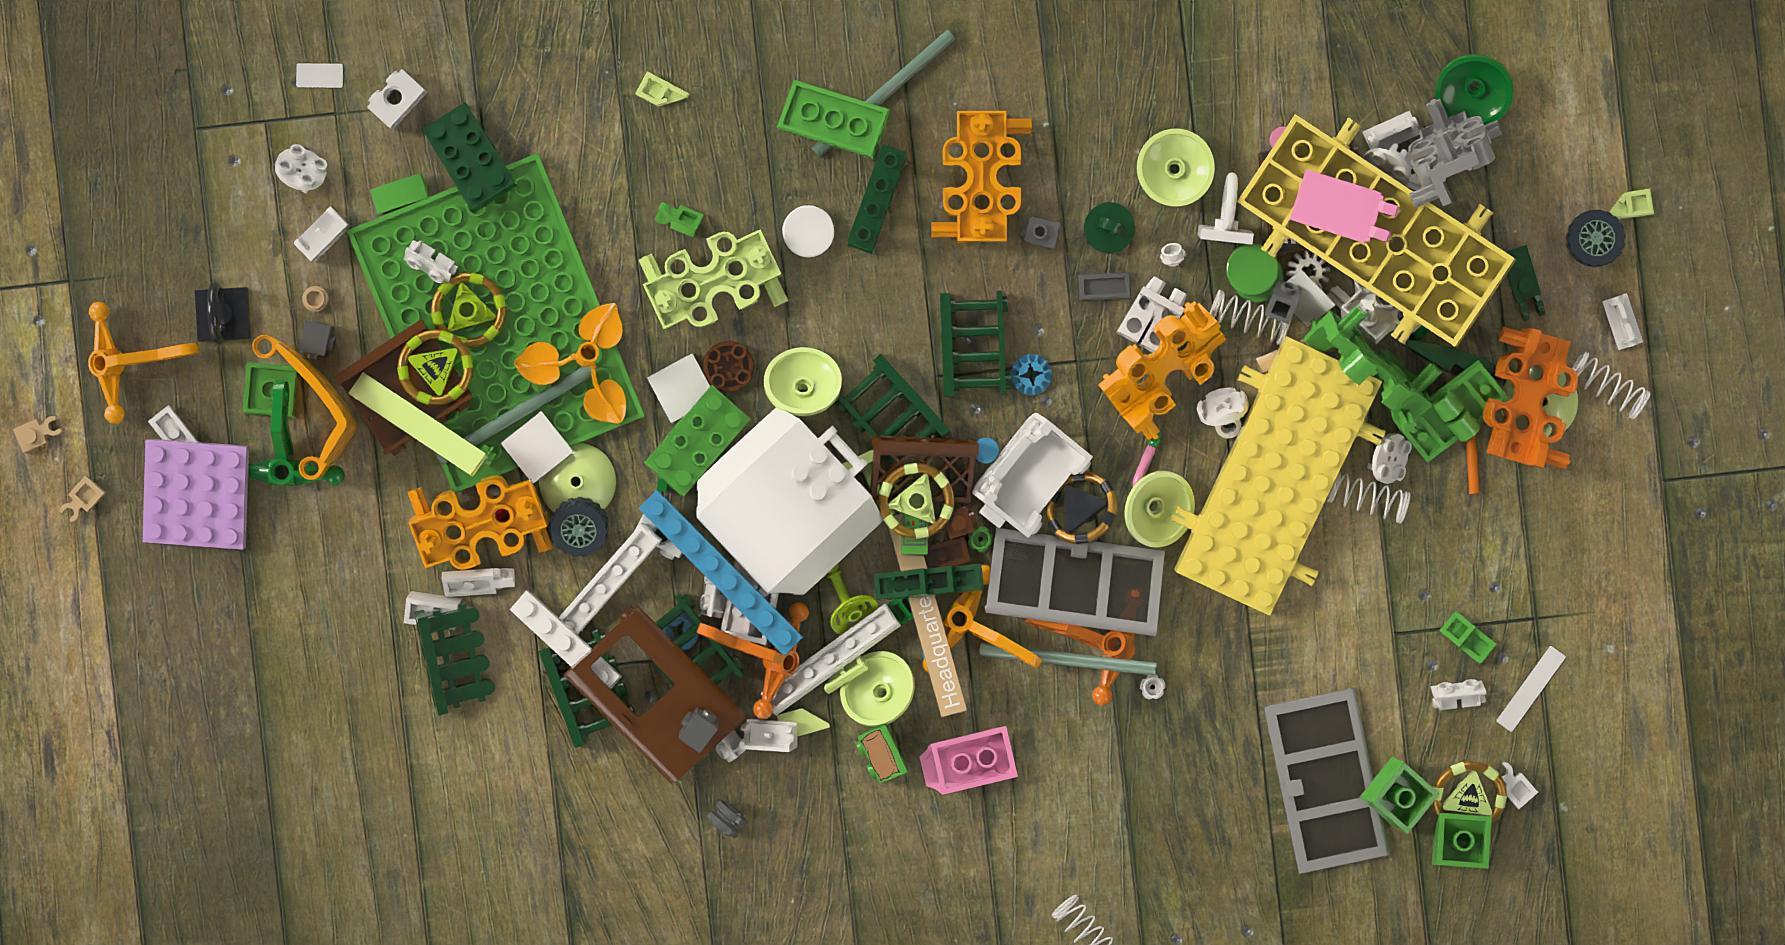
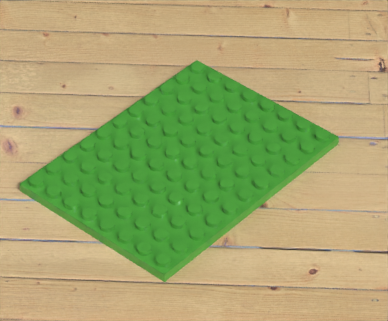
(534, 261)

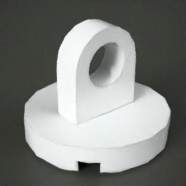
(1222, 408)

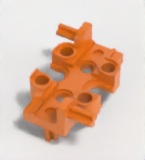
(1530, 444)

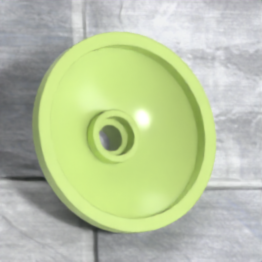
(1185, 151)
(801, 370)
(1556, 405)
(592, 468)
(1154, 524)
(863, 694)

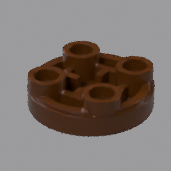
(728, 366)

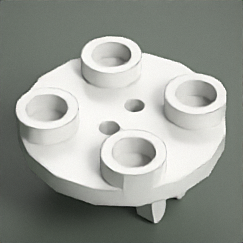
(1390, 162)
(300, 168)
(1390, 458)

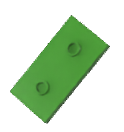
(834, 119)

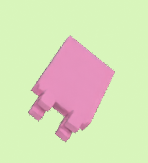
(1341, 207)

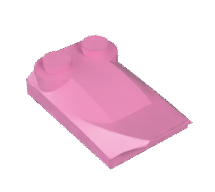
(969, 761)

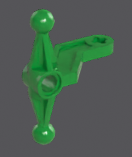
(268, 470)

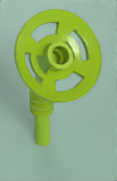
(849, 605)

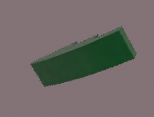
(1447, 357)
(928, 582)

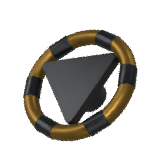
(1082, 509)

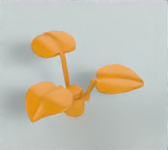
(601, 327)

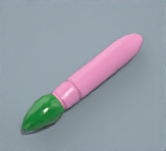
(1146, 459)

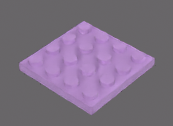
(195, 493)

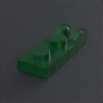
(1524, 282)

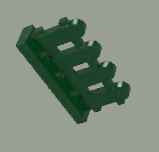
(447, 645)

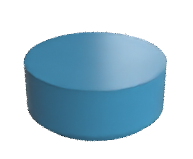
(987, 450)

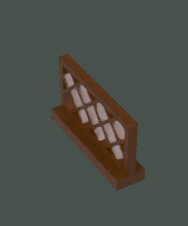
(924, 447)

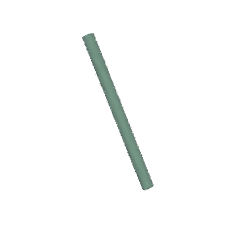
(901, 77)
(526, 407)
(1078, 660)

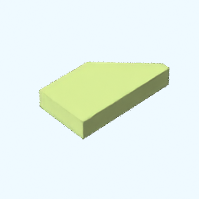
(659, 91)
(1633, 204)
(846, 674)
(806, 721)

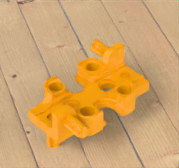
(992, 130)
(1139, 401)
(431, 526)

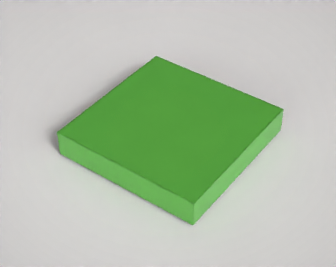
(260, 384)

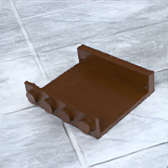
(382, 366)

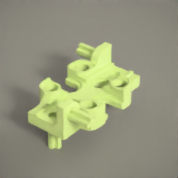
(758, 270)

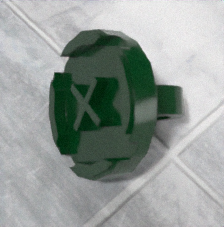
(1109, 227)

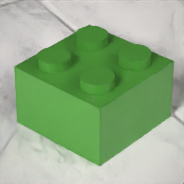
(1399, 795)

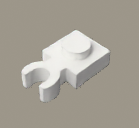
(1518, 787)

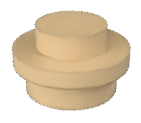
(315, 298)

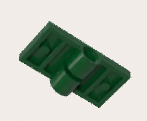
(469, 157)

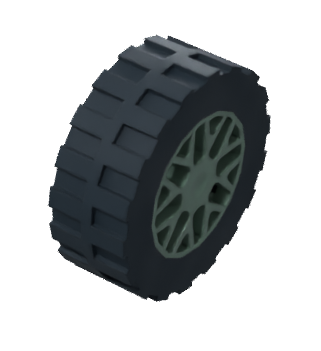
(1595, 238)
(579, 527)

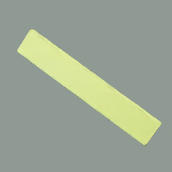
(418, 424)

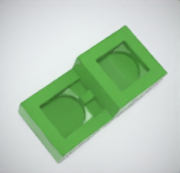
(399, 193)
(1468, 637)

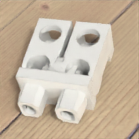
(1150, 307)

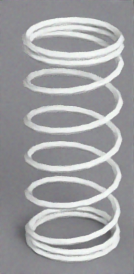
(1221, 296)
(1581, 364)
(1403, 506)
(1061, 911)

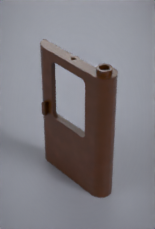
(657, 730)

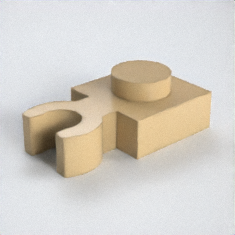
(34, 434)
(84, 495)

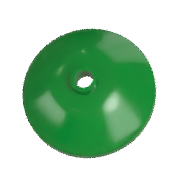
(1488, 100)

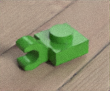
(681, 219)

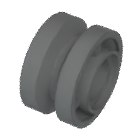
(727, 819)

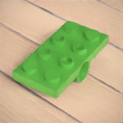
(1455, 411)
(696, 441)

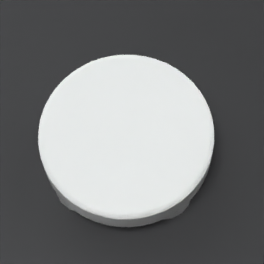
(808, 231)

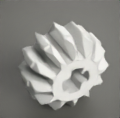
(1318, 270)

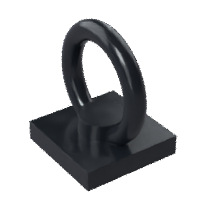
(222, 314)

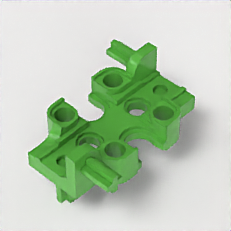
(1402, 391)

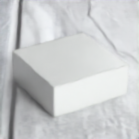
(992, 516)

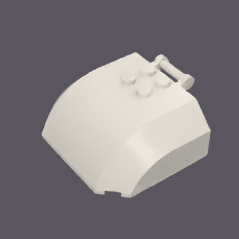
(786, 503)

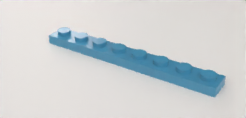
(720, 572)

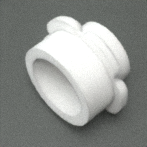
(1172, 254)
(1152, 693)

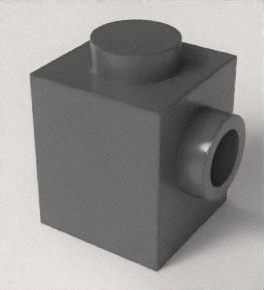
(1040, 232)
(1283, 301)
(317, 340)
(698, 728)

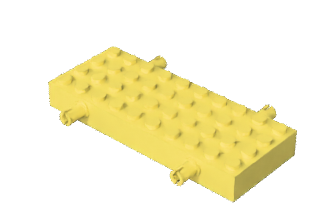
(1428, 269)
(1277, 476)

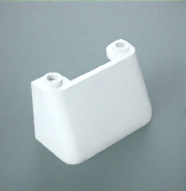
(1030, 473)

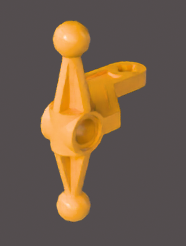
(108, 362)
(968, 604)

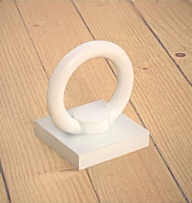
(1227, 228)

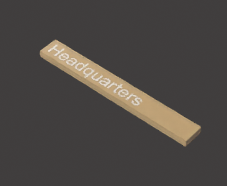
(932, 638)

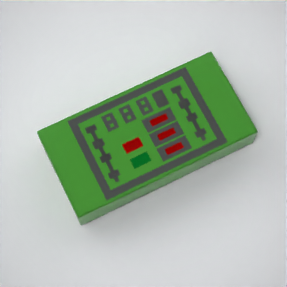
(913, 546)

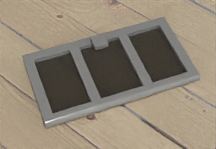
(1075, 583)
(1321, 776)

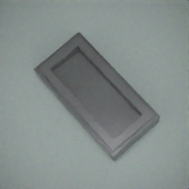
(1104, 286)

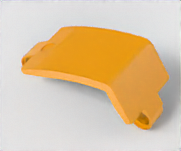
(339, 409)

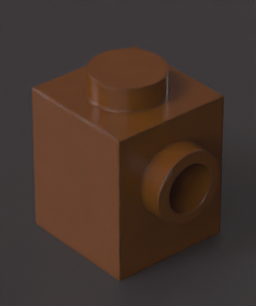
(961, 523)

